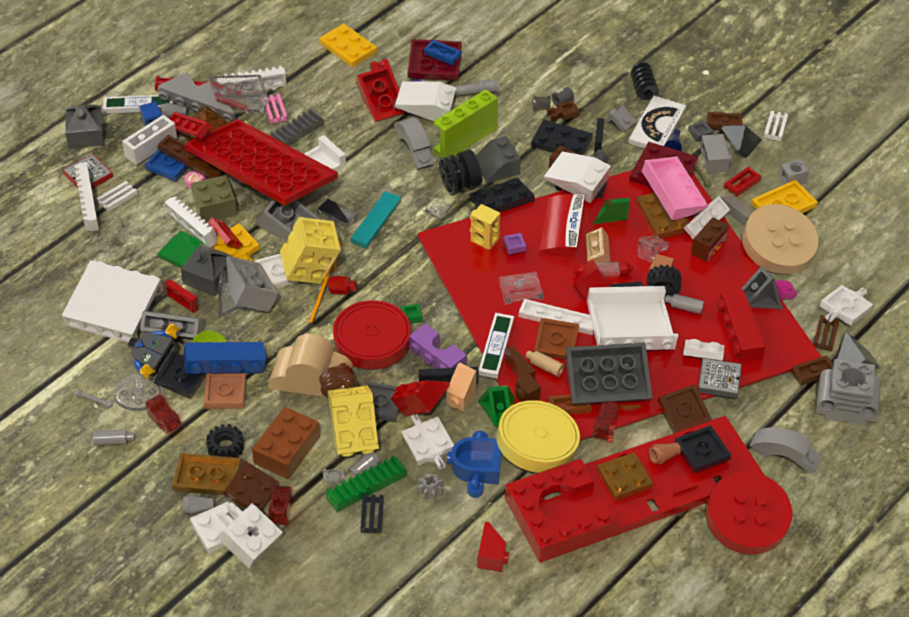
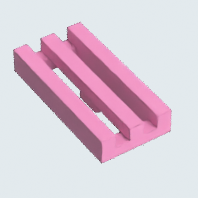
(272, 100)

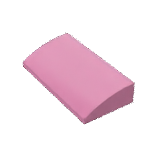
(673, 187)

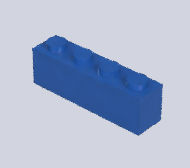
(224, 357)

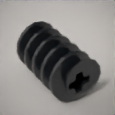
(644, 81)

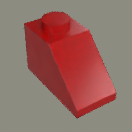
(492, 550)

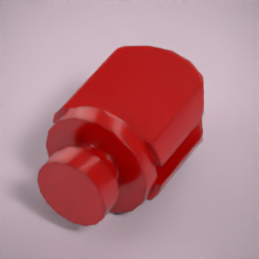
(341, 285)

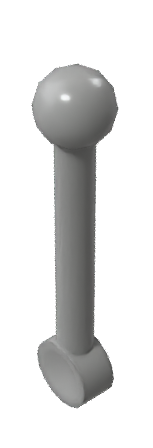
(107, 404)

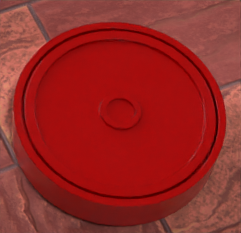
(372, 334)
(749, 512)

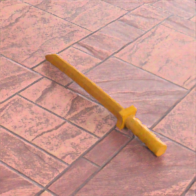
(320, 296)

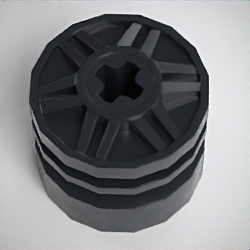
(460, 171)

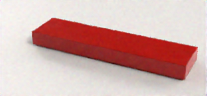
(190, 126)

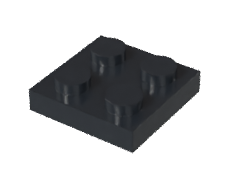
(173, 376)
(703, 449)

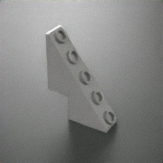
(185, 93)

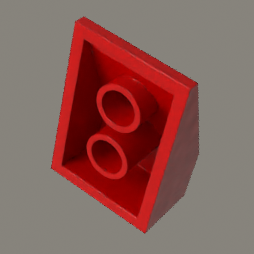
(379, 93)

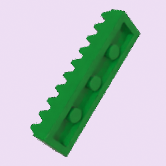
(366, 483)

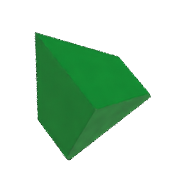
(613, 210)
(496, 402)

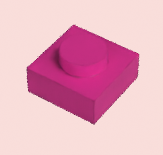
(785, 289)

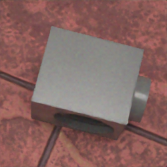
(794, 171)

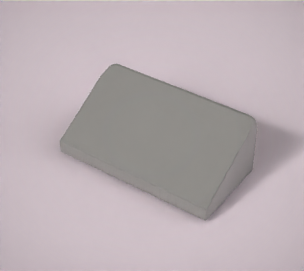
(737, 209)

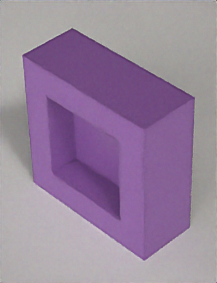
(514, 243)

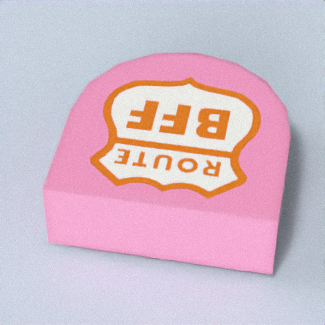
(193, 177)

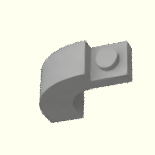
(417, 141)

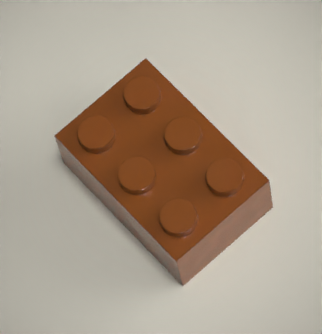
(286, 443)

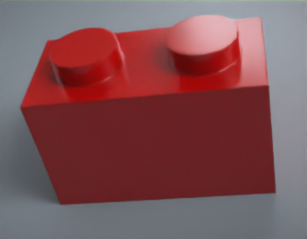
(418, 396)

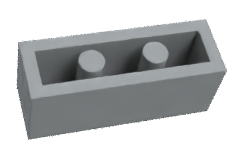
(157, 321)

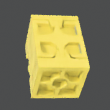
(310, 250)
(353, 420)

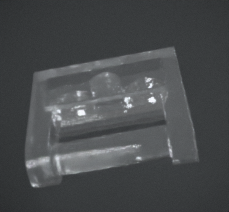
(520, 287)

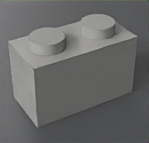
(715, 153)

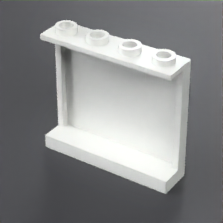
(111, 301)
(631, 316)

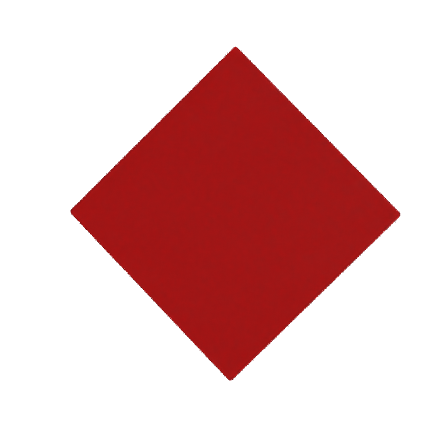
(473, 284)

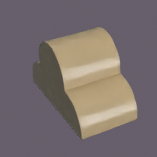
(300, 366)

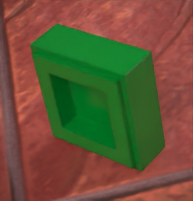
(413, 313)

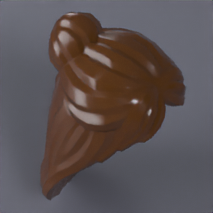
(337, 378)

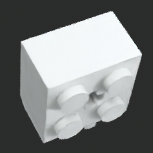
(249, 522)

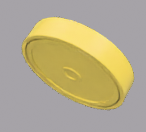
(537, 436)

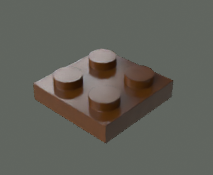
(684, 408)
(250, 486)

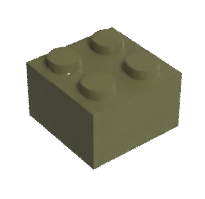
(214, 198)

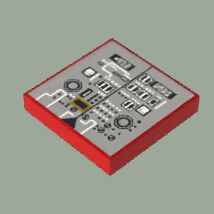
(97, 171)

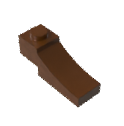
(526, 387)

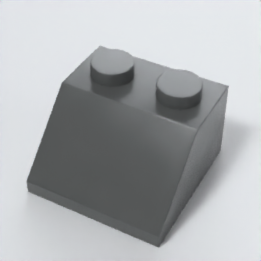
(498, 160)

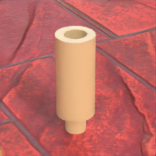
(545, 362)

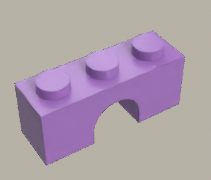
(425, 344)

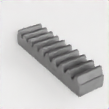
(298, 128)

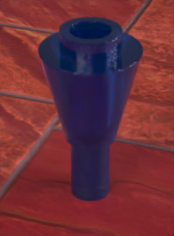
(674, 141)

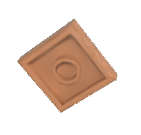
(225, 391)

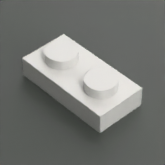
(704, 350)

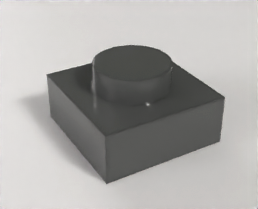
(699, 129)

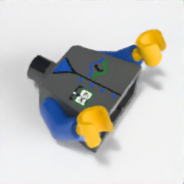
(153, 350)

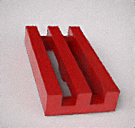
(745, 182)
(225, 233)
(181, 296)

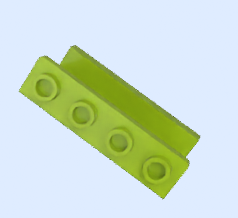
(466, 124)

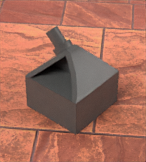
(84, 126)
(204, 269)

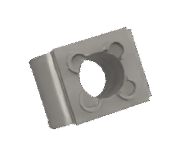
(849, 393)

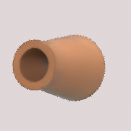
(662, 452)

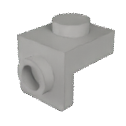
(621, 118)

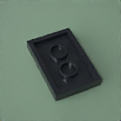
(552, 135)
(503, 195)

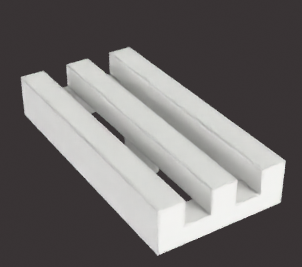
(778, 117)
(115, 196)

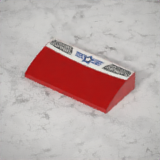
(562, 225)

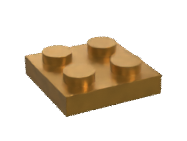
(624, 476)

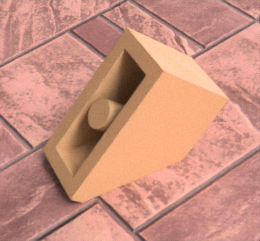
(462, 387)

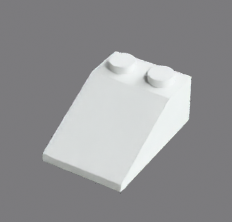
(425, 98)
(579, 174)

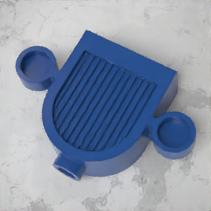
(476, 461)

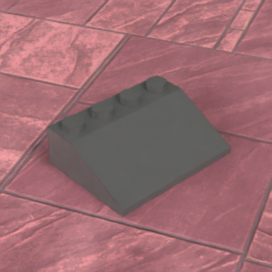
(608, 373)

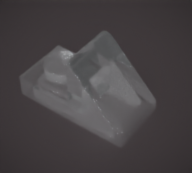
(650, 246)

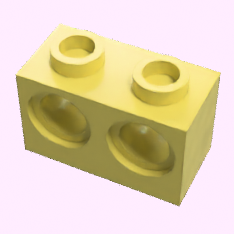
(485, 226)

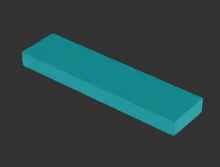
(375, 220)

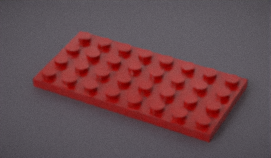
(261, 161)

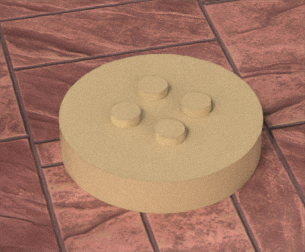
(780, 239)

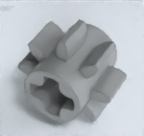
(430, 486)

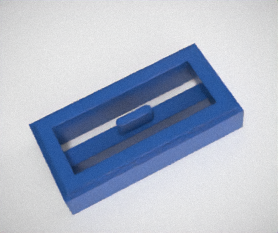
(442, 52)

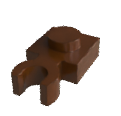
(565, 110)

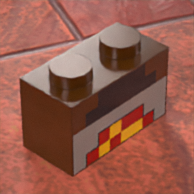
(709, 239)

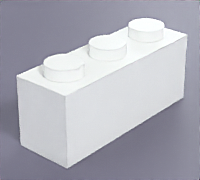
(145, 141)

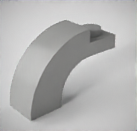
(788, 444)

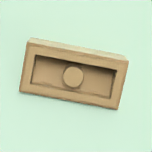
(598, 246)

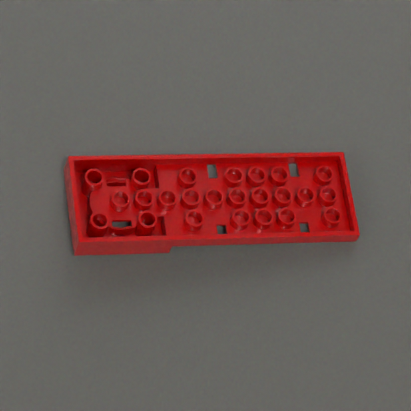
(587, 510)

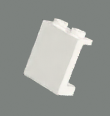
(328, 154)

